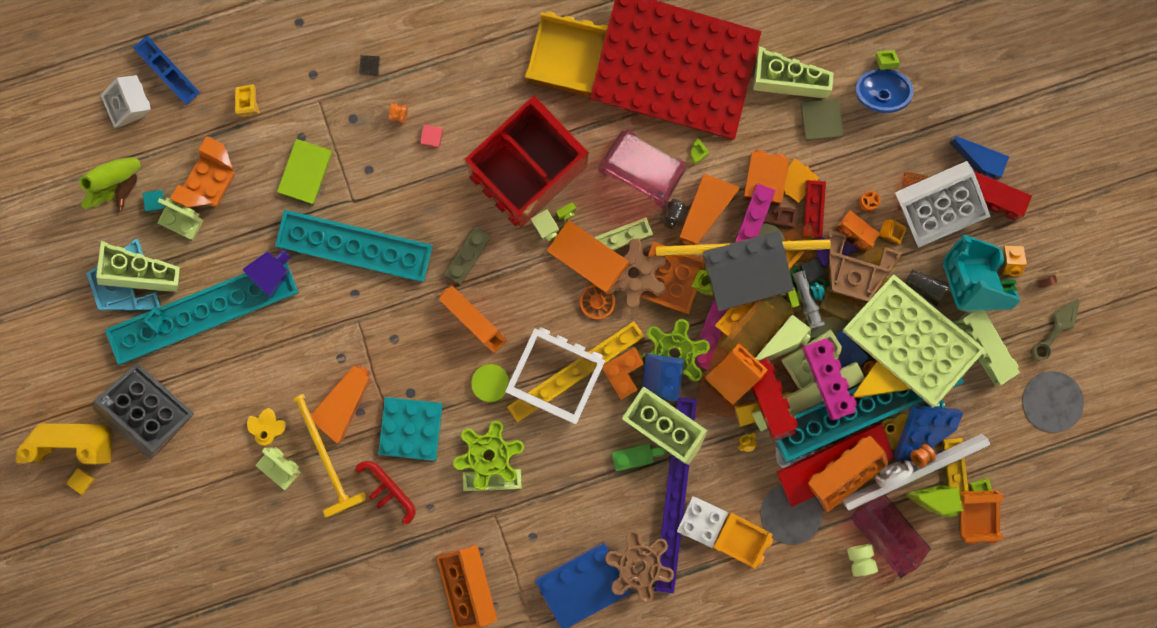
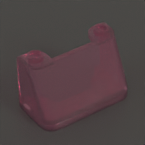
(643, 167)

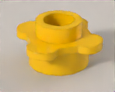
(747, 442)

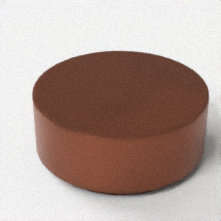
(1047, 281)

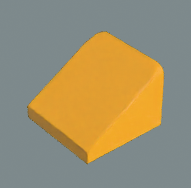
(892, 231)

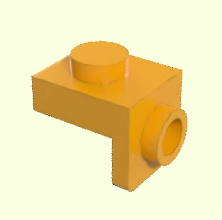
(1014, 260)

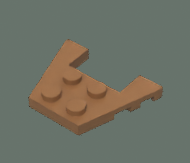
(853, 276)

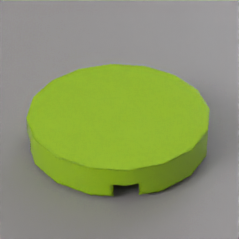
(490, 383)

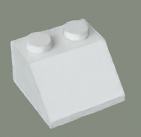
(125, 101)

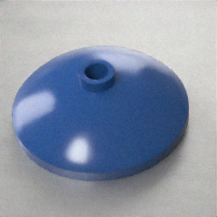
(884, 90)

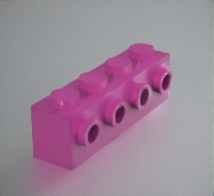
(829, 379)

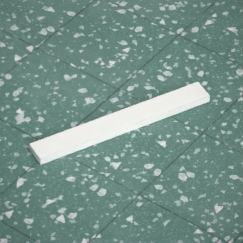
(942, 459)

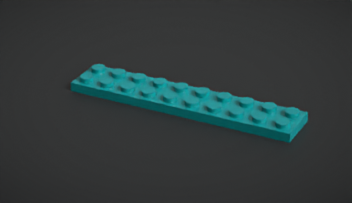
(194, 315)

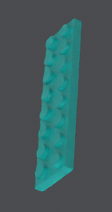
(354, 246)

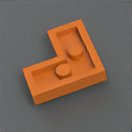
(619, 370)

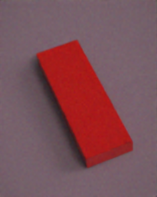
(815, 206)

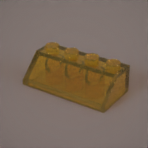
(759, 325)

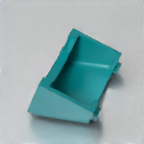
(974, 278)

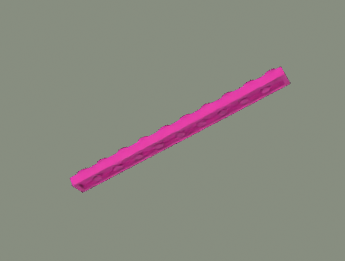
(749, 229)

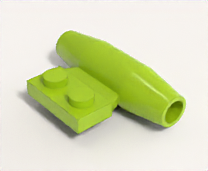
(102, 180)

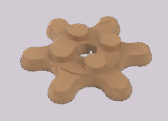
(645, 280)
(651, 570)

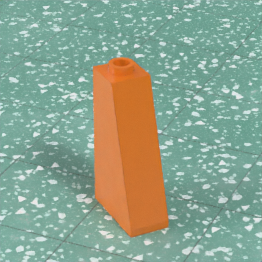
(708, 204)
(472, 319)
(341, 404)

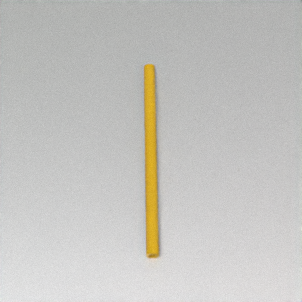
(698, 249)

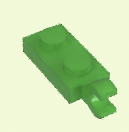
(635, 456)

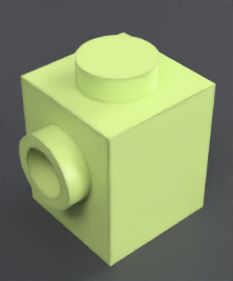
(545, 225)

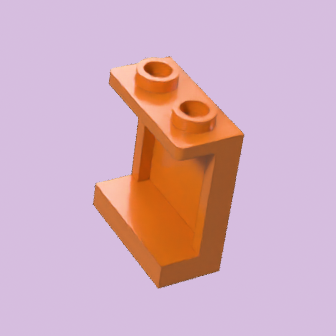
(767, 171)
(736, 374)
(980, 516)

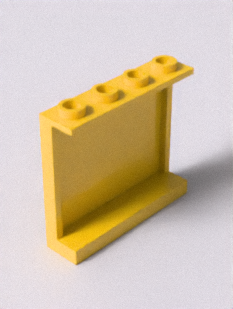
(566, 53)

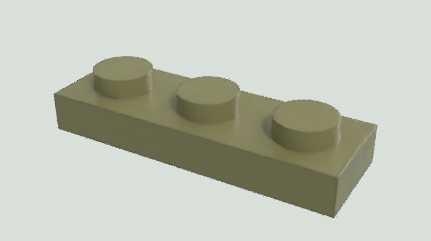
(467, 255)

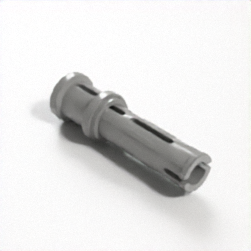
(810, 308)

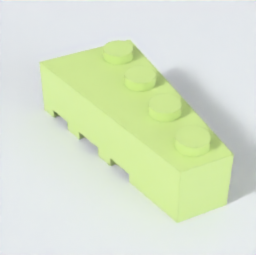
(789, 76)
(134, 270)
(995, 358)

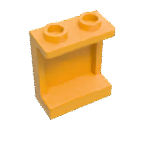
(743, 540)

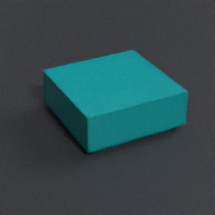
(151, 200)

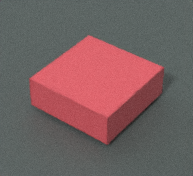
(431, 136)

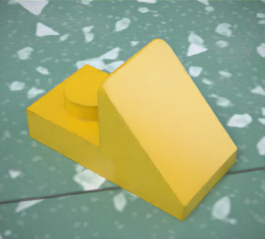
(246, 101)

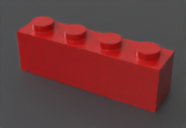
(1003, 198)
(773, 405)

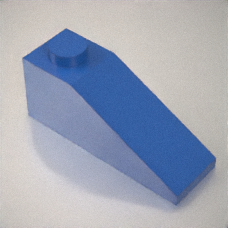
(981, 159)

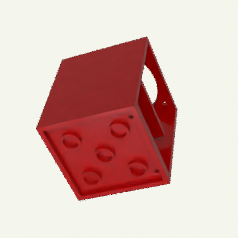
(526, 162)

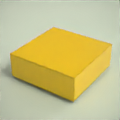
(80, 481)

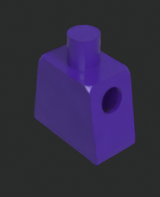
(269, 271)

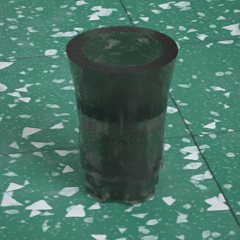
(927, 286)

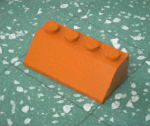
(848, 473)
(466, 588)

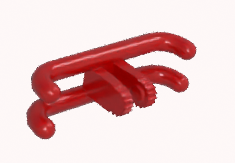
(394, 490)

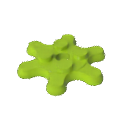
(679, 339)
(489, 442)

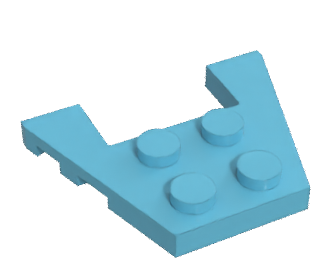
(121, 298)

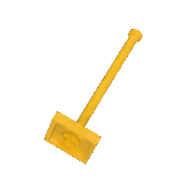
(343, 500)

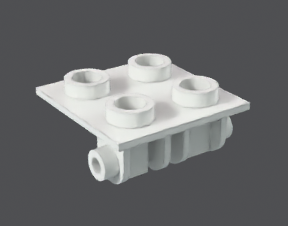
(702, 521)

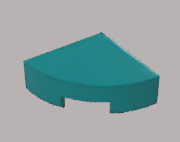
(154, 320)

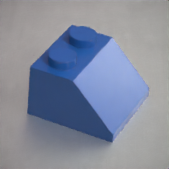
(663, 376)

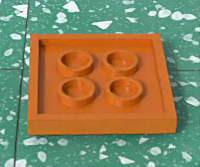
(678, 278)

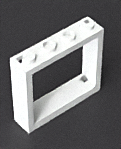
(561, 342)

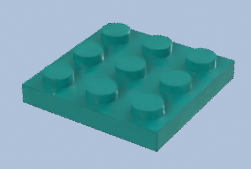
(410, 428)

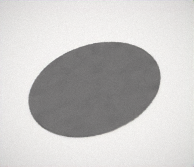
(1053, 401)
(789, 523)

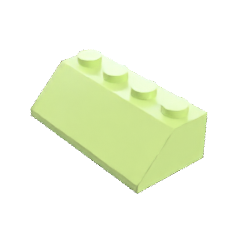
(665, 425)

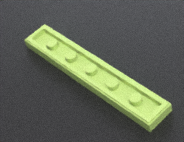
(810, 396)

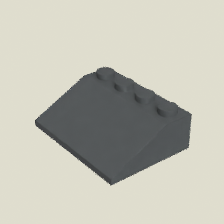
(748, 270)
(142, 411)

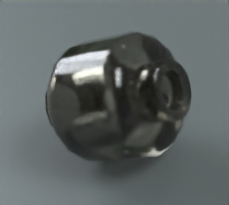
(673, 214)

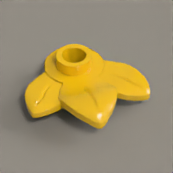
(265, 424)
(898, 425)

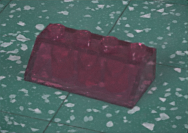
(891, 535)

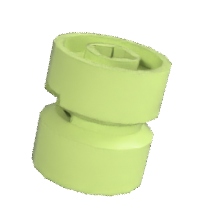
(863, 563)

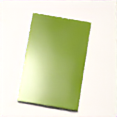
(305, 171)

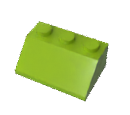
(941, 500)

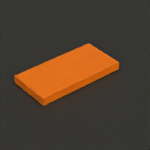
(588, 256)

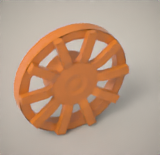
(597, 302)

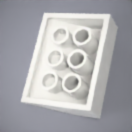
(943, 204)

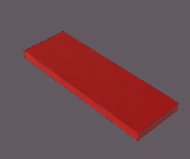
(797, 475)

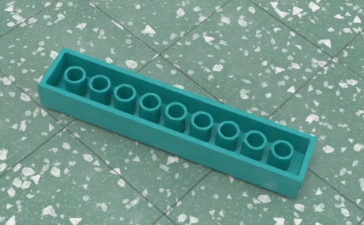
(818, 430)

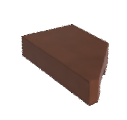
(782, 217)

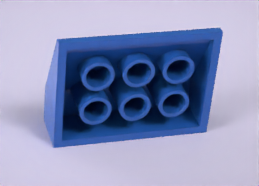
(580, 586)

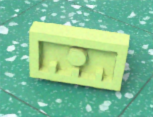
(179, 220)
(278, 468)

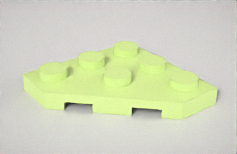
(798, 365)

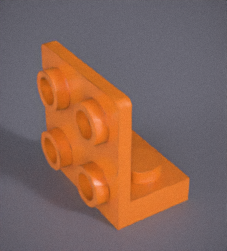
(857, 231)

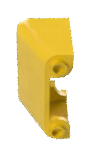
(91, 441)

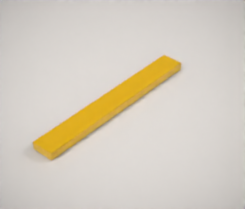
(577, 370)

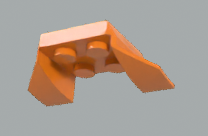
(208, 178)

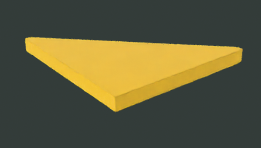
(879, 381)

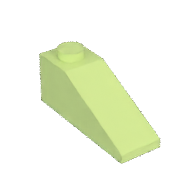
(786, 340)

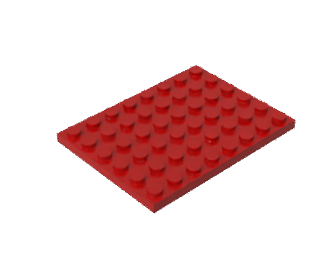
(676, 66)

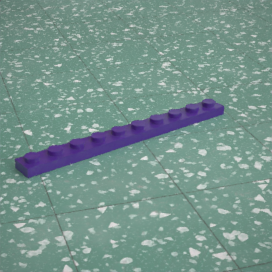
(674, 505)

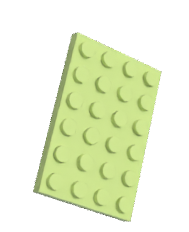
(913, 340)

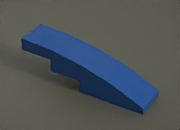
(166, 69)

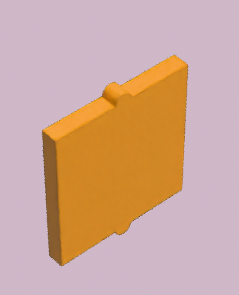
(796, 180)

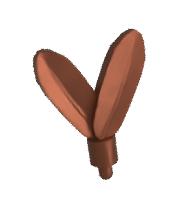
(123, 191)

